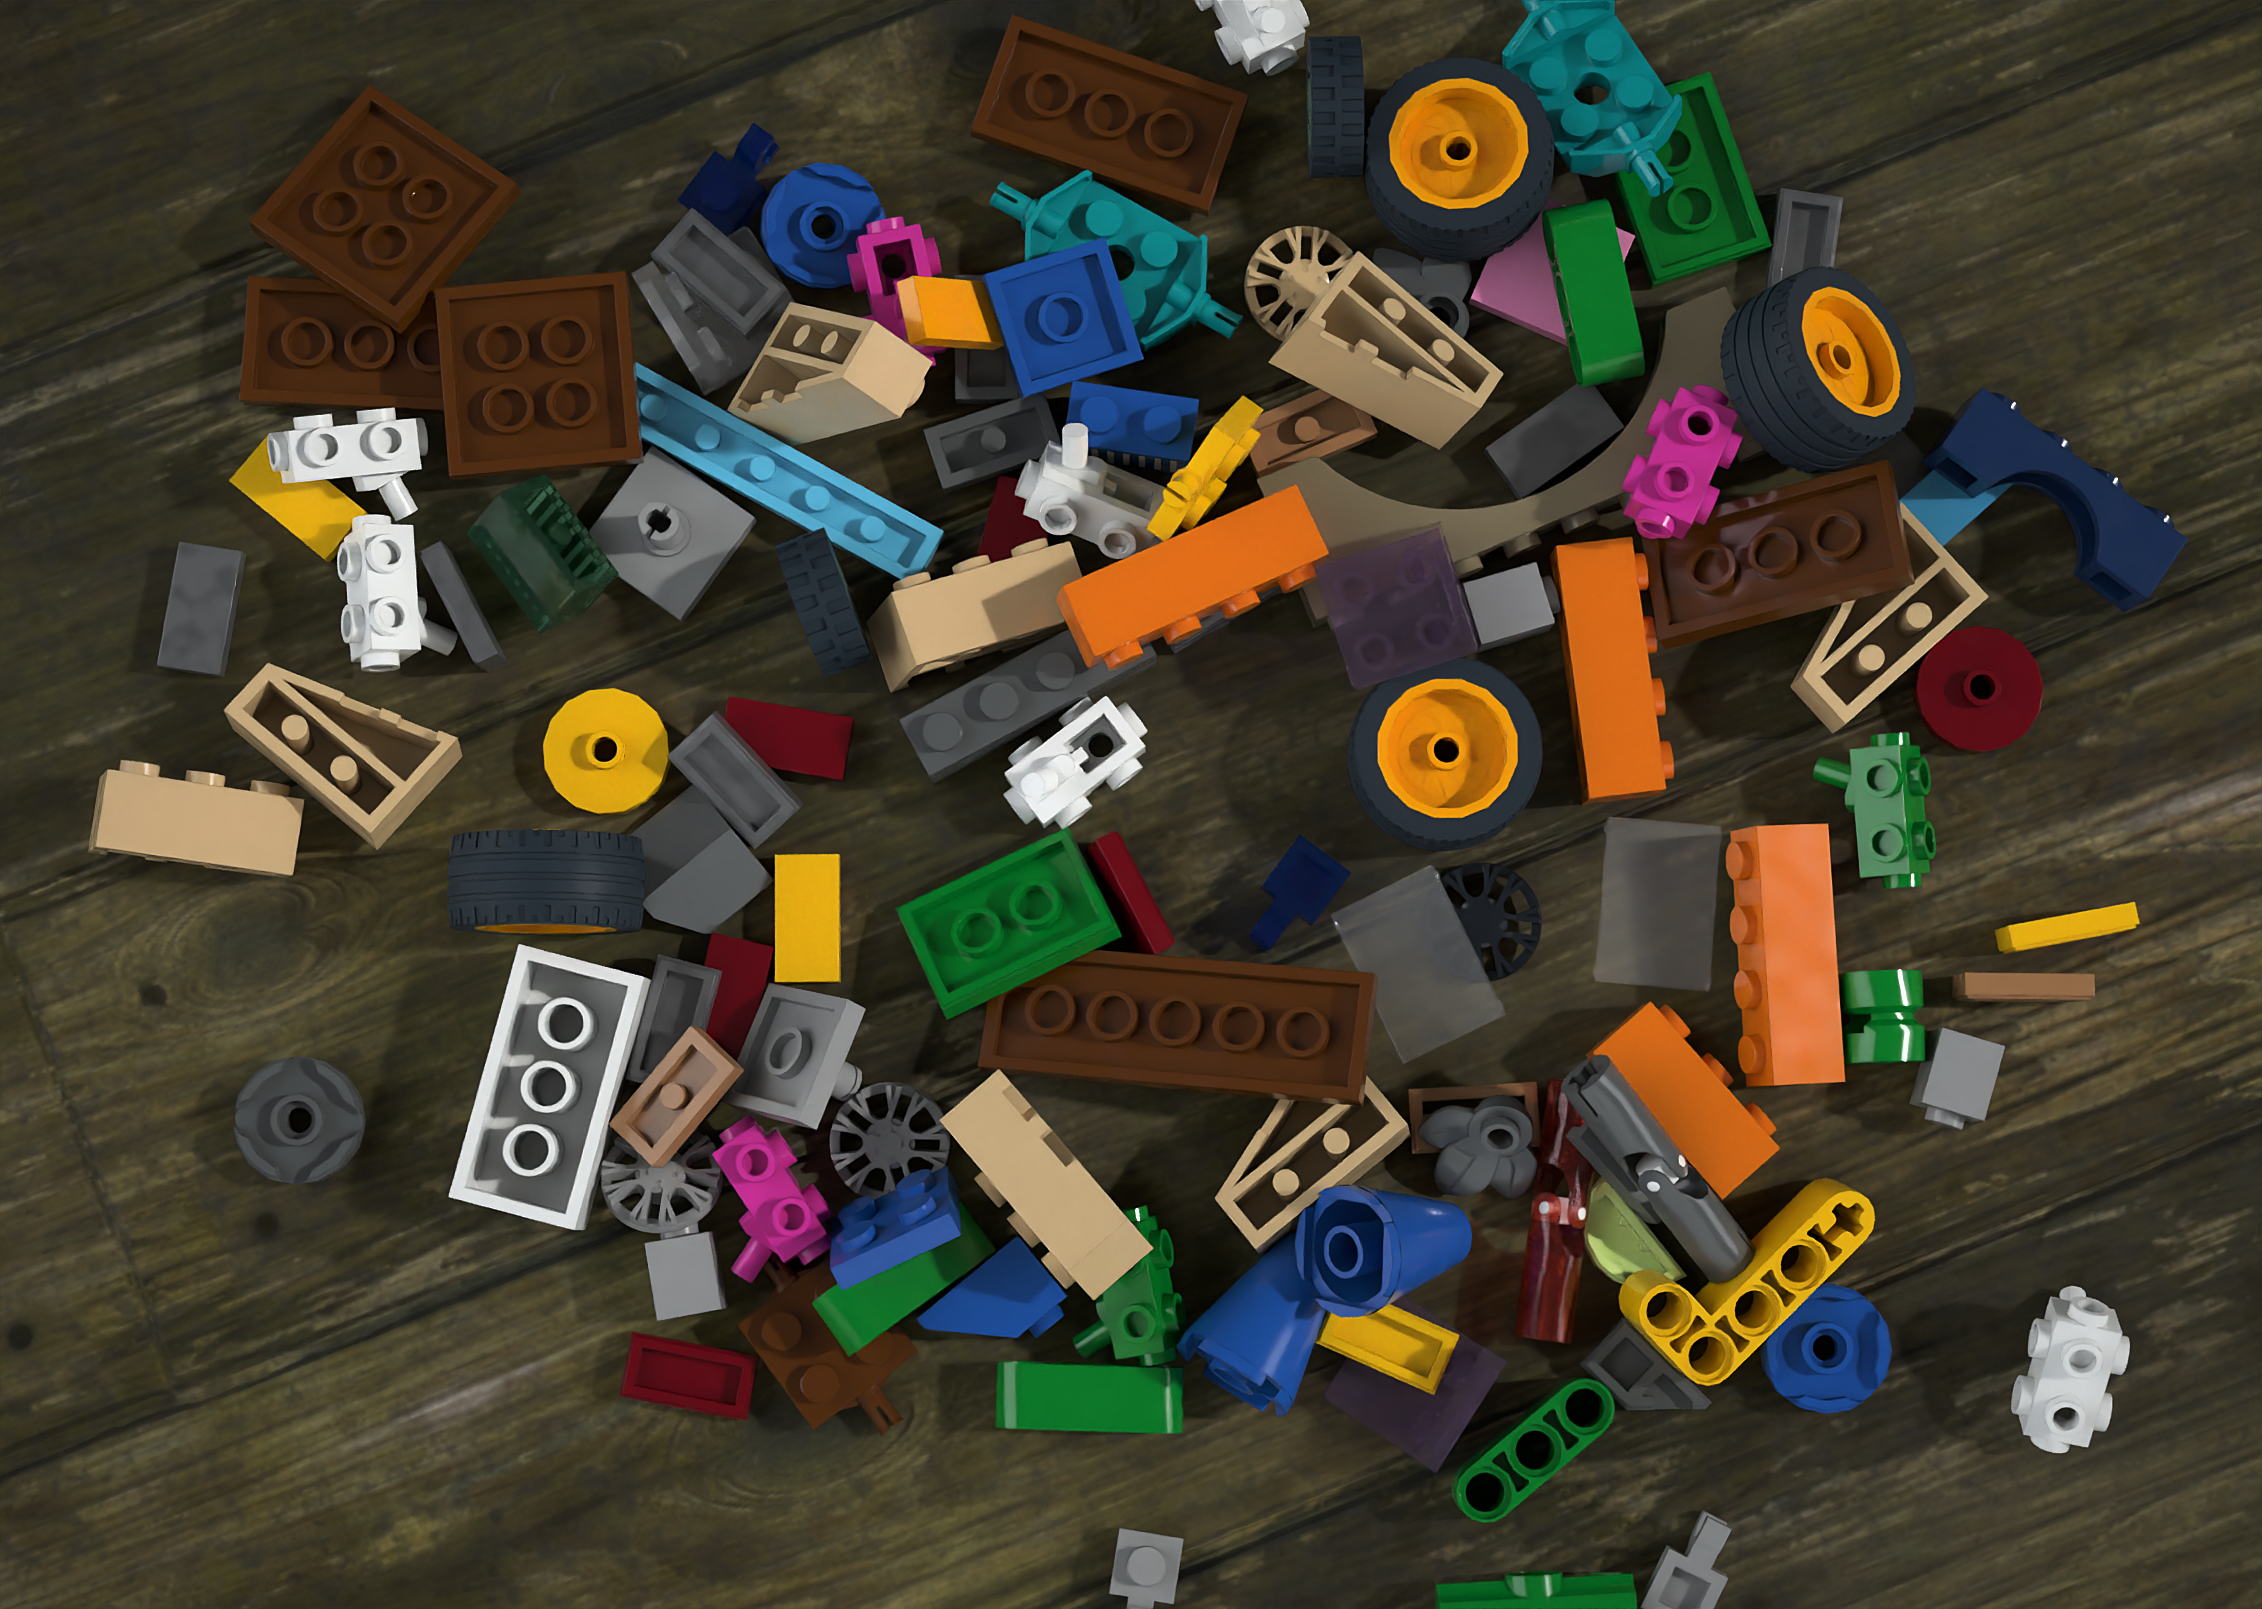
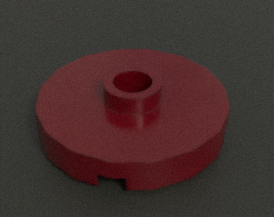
(1954, 713)

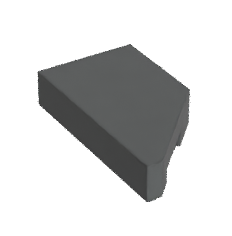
(1638, 1373)

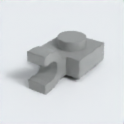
(1146, 1568)
(1688, 1577)

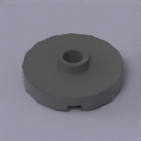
(266, 1113)

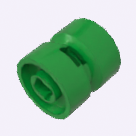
(1882, 1017)

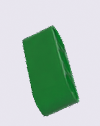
(1593, 293)
(883, 1300)
(1089, 1397)
(1564, 1441)

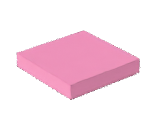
(1521, 285)

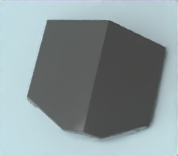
(697, 865)

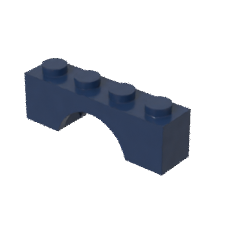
(2118, 540)

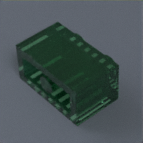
(542, 553)

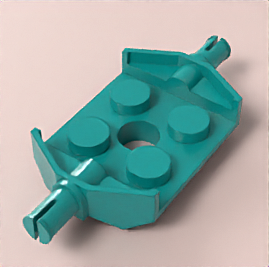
(1585, 45)
(1169, 263)

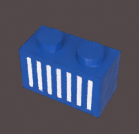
(1135, 426)

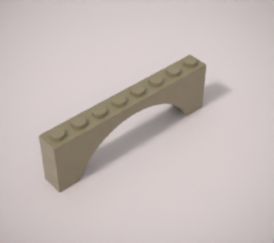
(1359, 519)

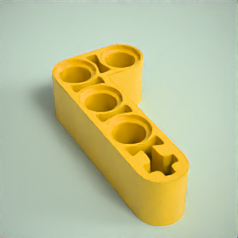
(1774, 1291)

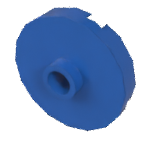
(788, 216)
(1858, 1357)

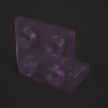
(1398, 607)
(1409, 1417)

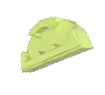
(1620, 1239)

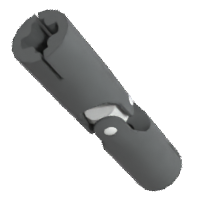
(1663, 1174)

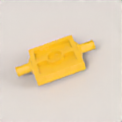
(1198, 486)

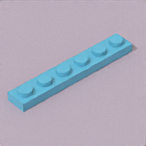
(783, 479)

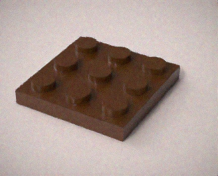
(384, 208)
(538, 375)

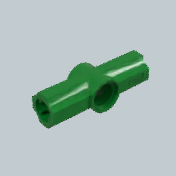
(1540, 1591)

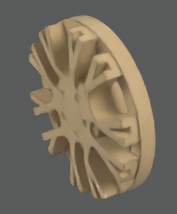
(1299, 280)

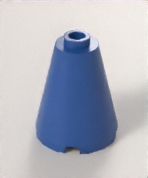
(1376, 1246)
(1260, 1331)

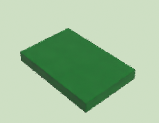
(1710, 208)
(1008, 922)

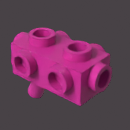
(920, 259)
(1674, 480)
(780, 1211)

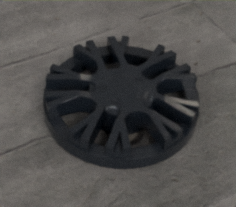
(1487, 920)

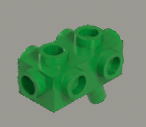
(1887, 795)
(1140, 1308)

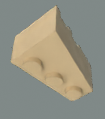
(1387, 355)
(828, 377)
(972, 611)
(1884, 634)
(344, 753)
(196, 820)
(1301, 1154)
(1046, 1187)

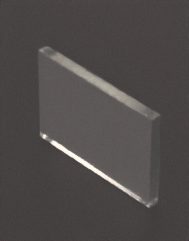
(1657, 904)
(1423, 961)

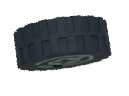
(1335, 106)
(823, 602)

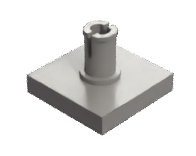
(670, 533)
(797, 1056)

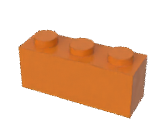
(1690, 1097)

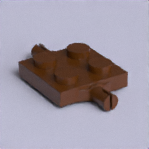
(809, 1357)

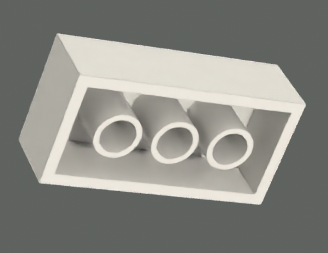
(550, 1088)

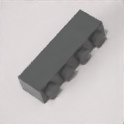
(1010, 703)

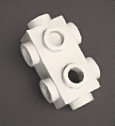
(1259, 32)
(369, 452)
(1089, 497)
(383, 609)
(1058, 775)
(2070, 1368)

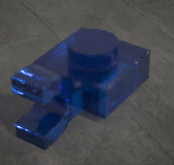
(727, 189)
(1301, 888)

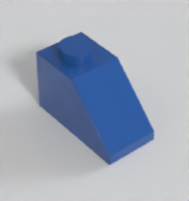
(1001, 1297)

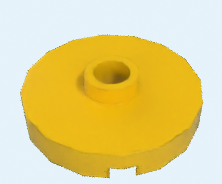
(631, 775)

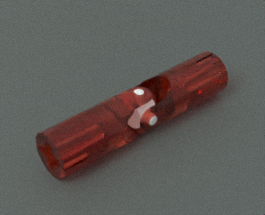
(1556, 1228)

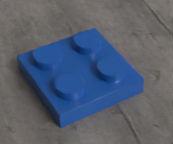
(1062, 317)
(895, 1227)

